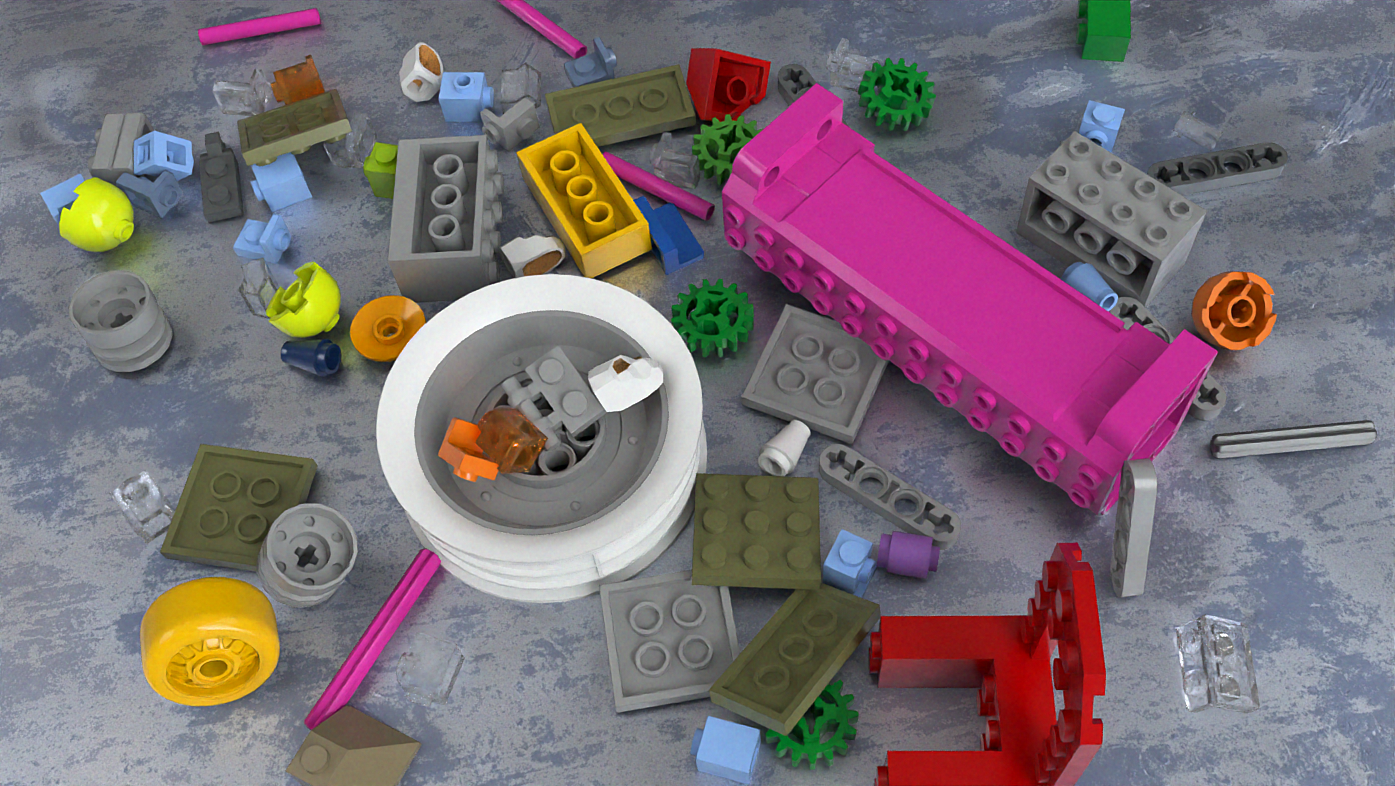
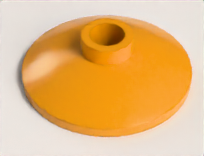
(378, 320)

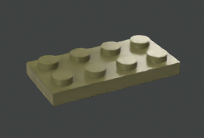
(625, 106)
(795, 656)

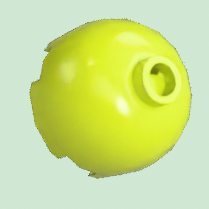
(98, 217)
(307, 304)

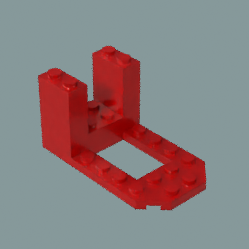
(1013, 667)

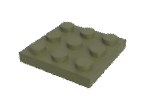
(293, 128)
(232, 504)
(756, 531)

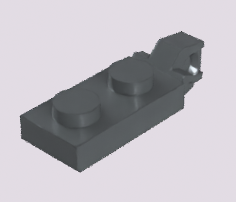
(220, 180)

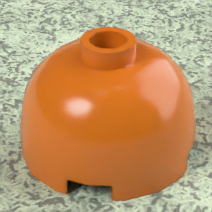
(1234, 310)

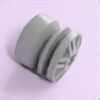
(120, 321)
(310, 532)

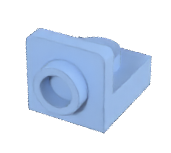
(263, 239)

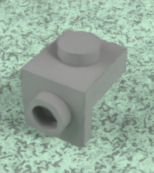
(513, 126)

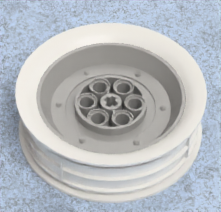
(541, 529)

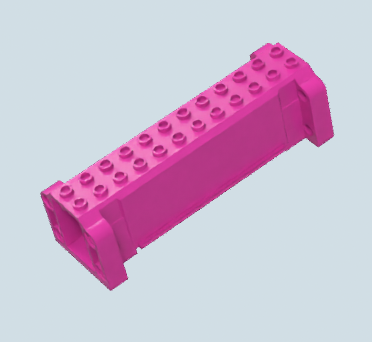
(957, 304)

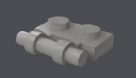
(563, 389)

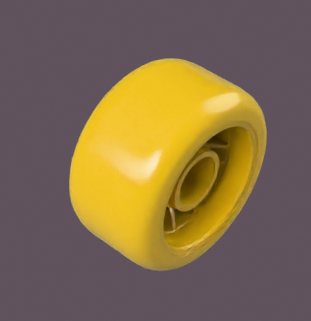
(209, 641)

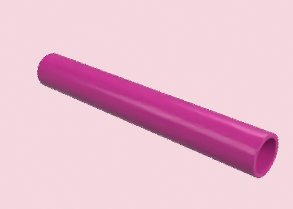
(259, 26)
(546, 27)
(660, 187)

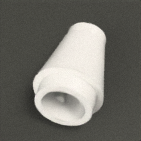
(783, 451)

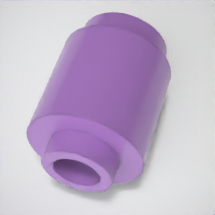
(908, 554)

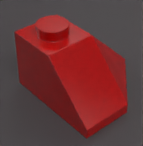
(725, 82)

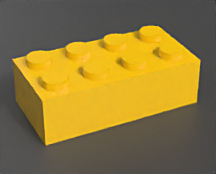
(584, 201)

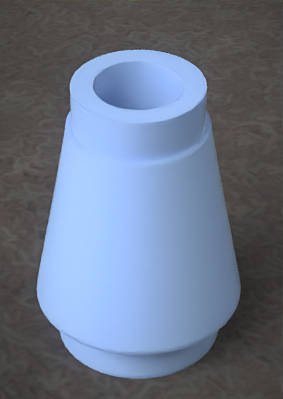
(1091, 284)

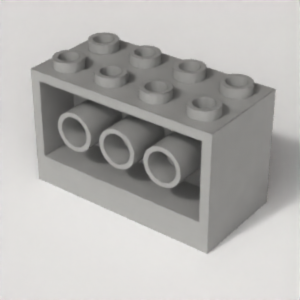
(1109, 215)
(445, 217)

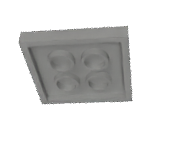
(815, 375)
(666, 639)

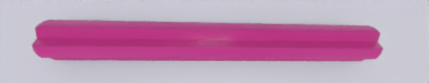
(374, 638)

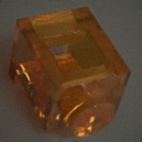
(297, 82)
(510, 439)

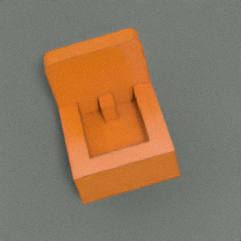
(464, 454)

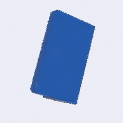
(670, 237)

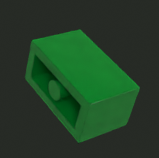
(1104, 29)

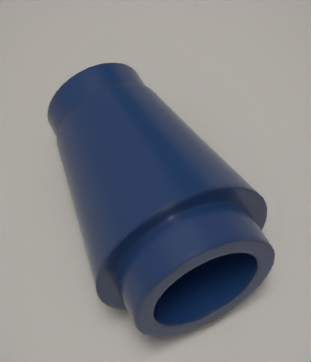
(314, 356)

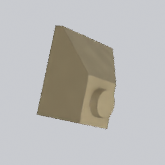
(353, 752)

